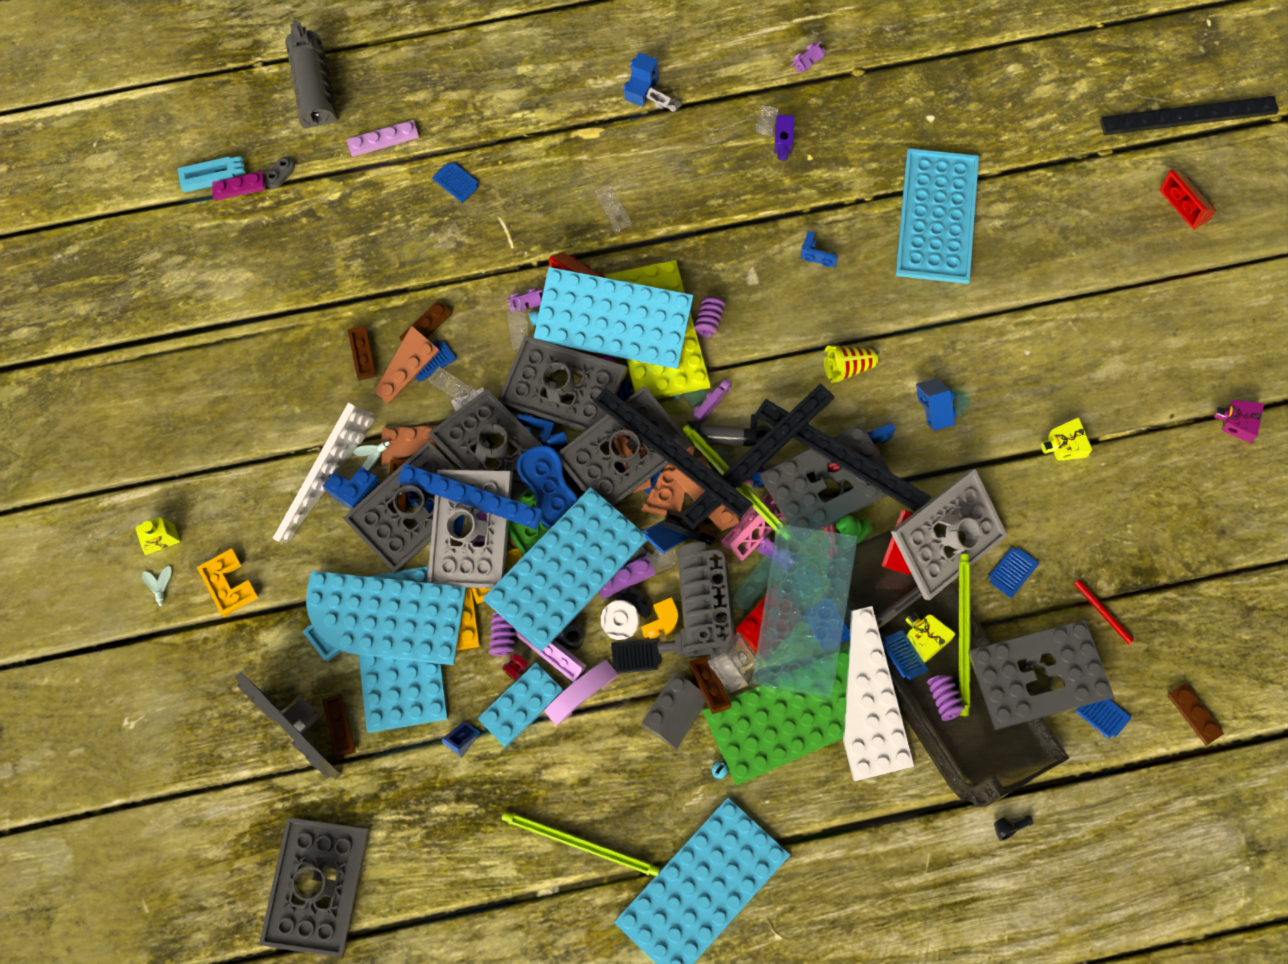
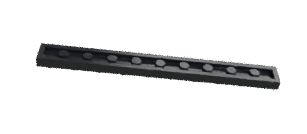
(1189, 115)
(761, 452)
(674, 454)
(849, 459)

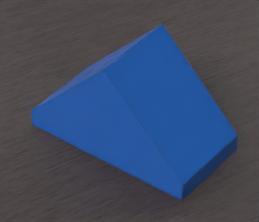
(461, 738)

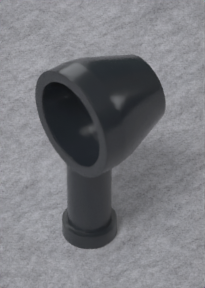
(1006, 829)

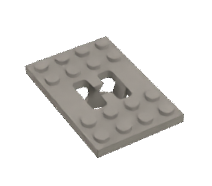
(925, 550)
(468, 564)

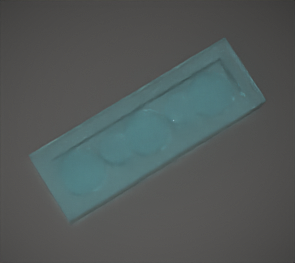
(753, 585)

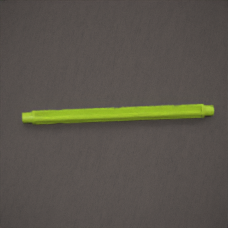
(722, 467)
(964, 633)
(581, 843)

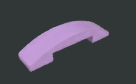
(580, 691)

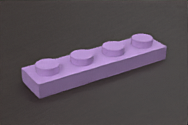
(382, 138)
(559, 658)

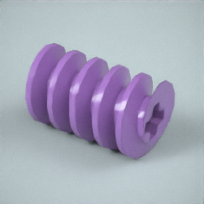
(709, 317)
(500, 636)
(945, 697)

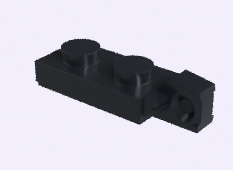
(676, 523)
(633, 596)

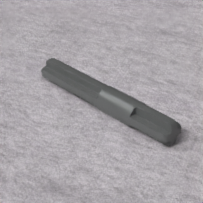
(893, 610)

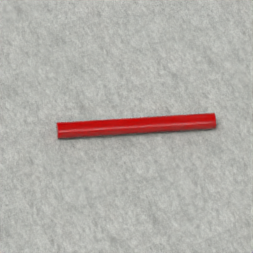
(1104, 612)

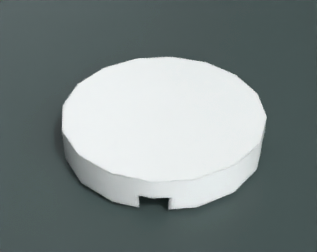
(620, 619)

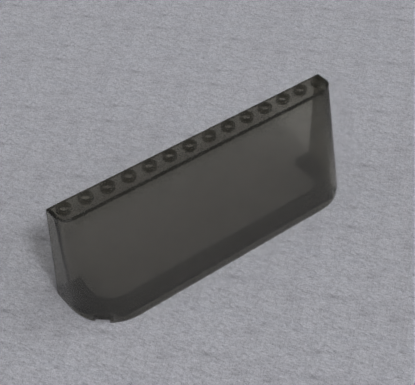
(967, 750)

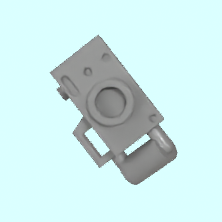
(662, 100)

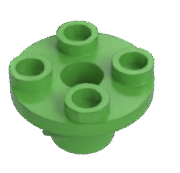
(851, 526)

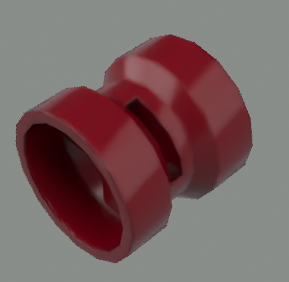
(514, 666)

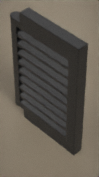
(635, 655)

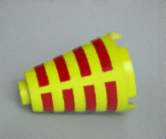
(847, 361)

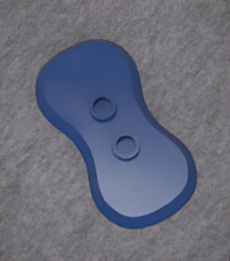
(542, 472)

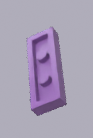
(627, 576)

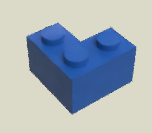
(643, 77)
(937, 403)
(351, 492)

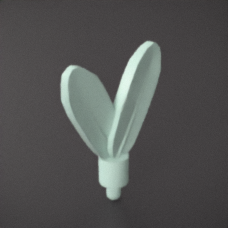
(373, 453)
(159, 586)

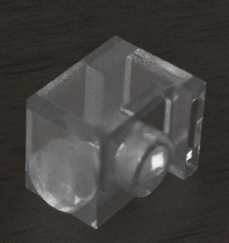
(766, 120)
(662, 562)

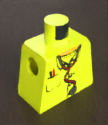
(1068, 441)
(157, 535)
(928, 635)

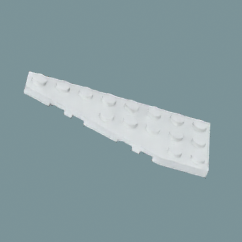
(339, 447)
(873, 722)

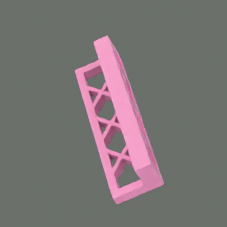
(746, 527)

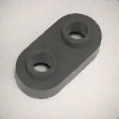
(280, 172)

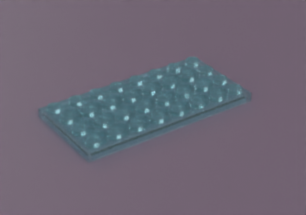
(804, 610)

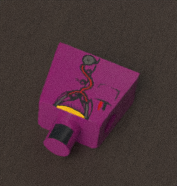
(1241, 419)

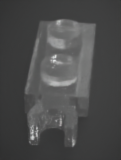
(517, 325)

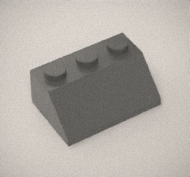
(674, 711)

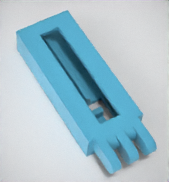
(203, 174)

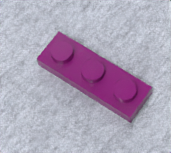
(238, 186)

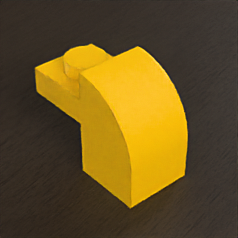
(667, 620)

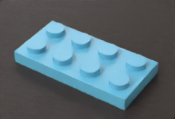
(520, 705)

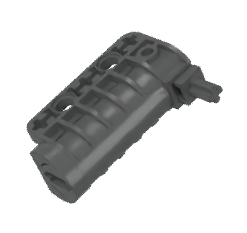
(310, 77)
(699, 603)

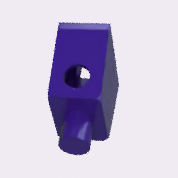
(783, 136)

